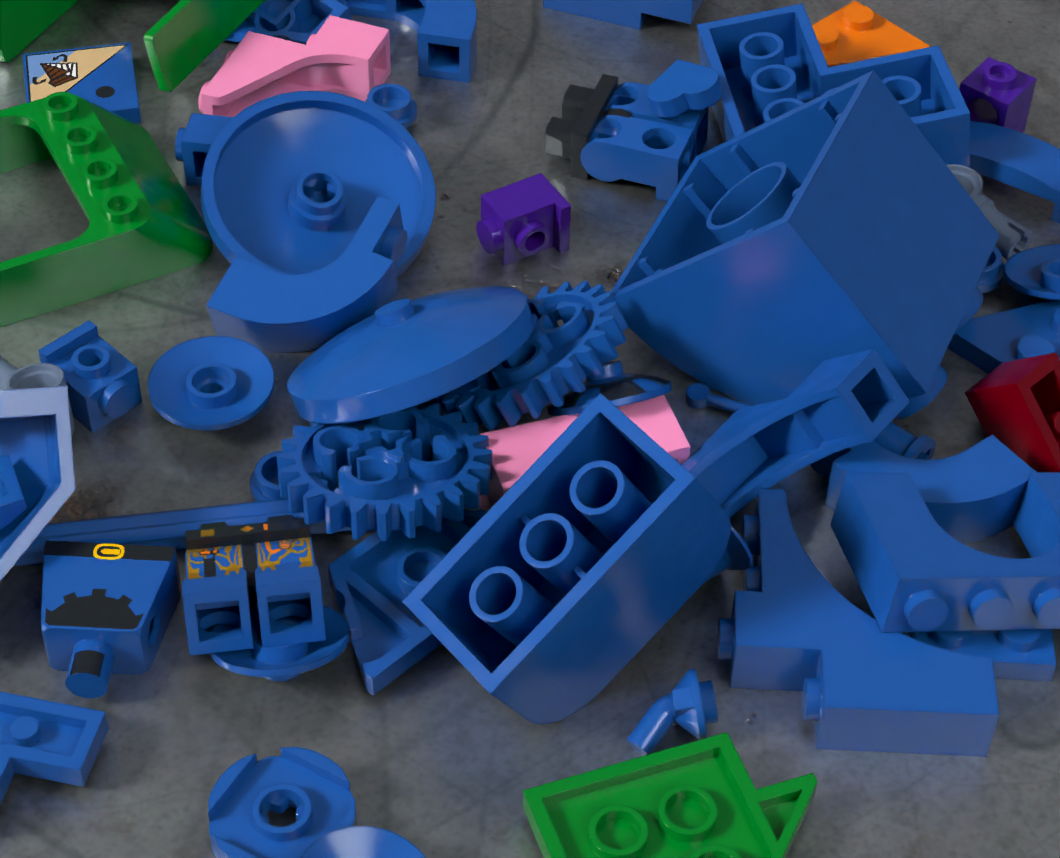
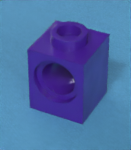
(998, 94)

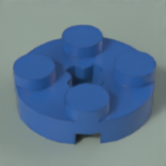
(255, 787)

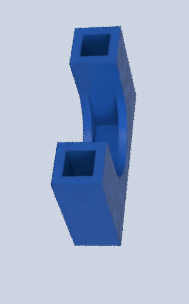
(932, 582)

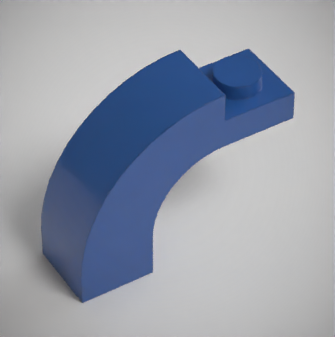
(443, 30)
(313, 307)
(965, 493)

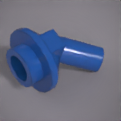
(688, 705)

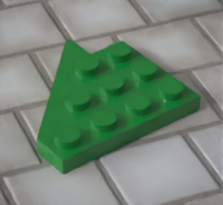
(669, 806)

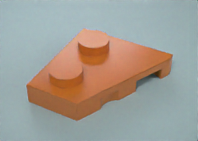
(861, 34)

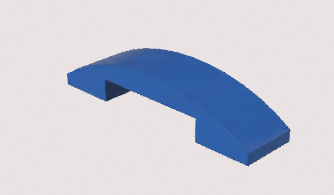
(1017, 161)

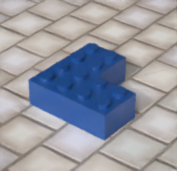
(776, 64)

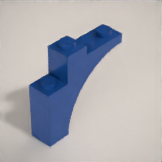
(856, 681)

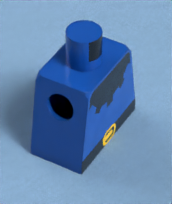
(106, 609)

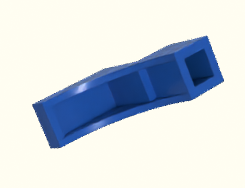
(833, 409)

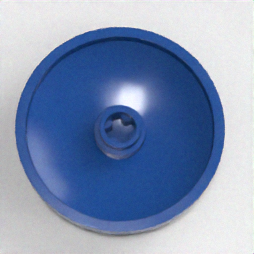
(301, 175)
(410, 353)

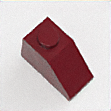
(1023, 408)

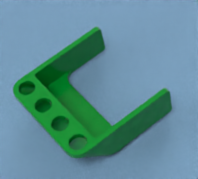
(173, 44)
(125, 187)

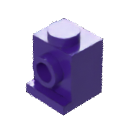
(524, 220)

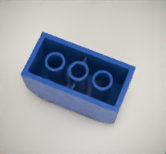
(574, 567)

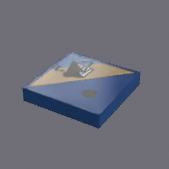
(95, 73)

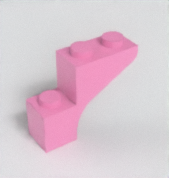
(339, 59)

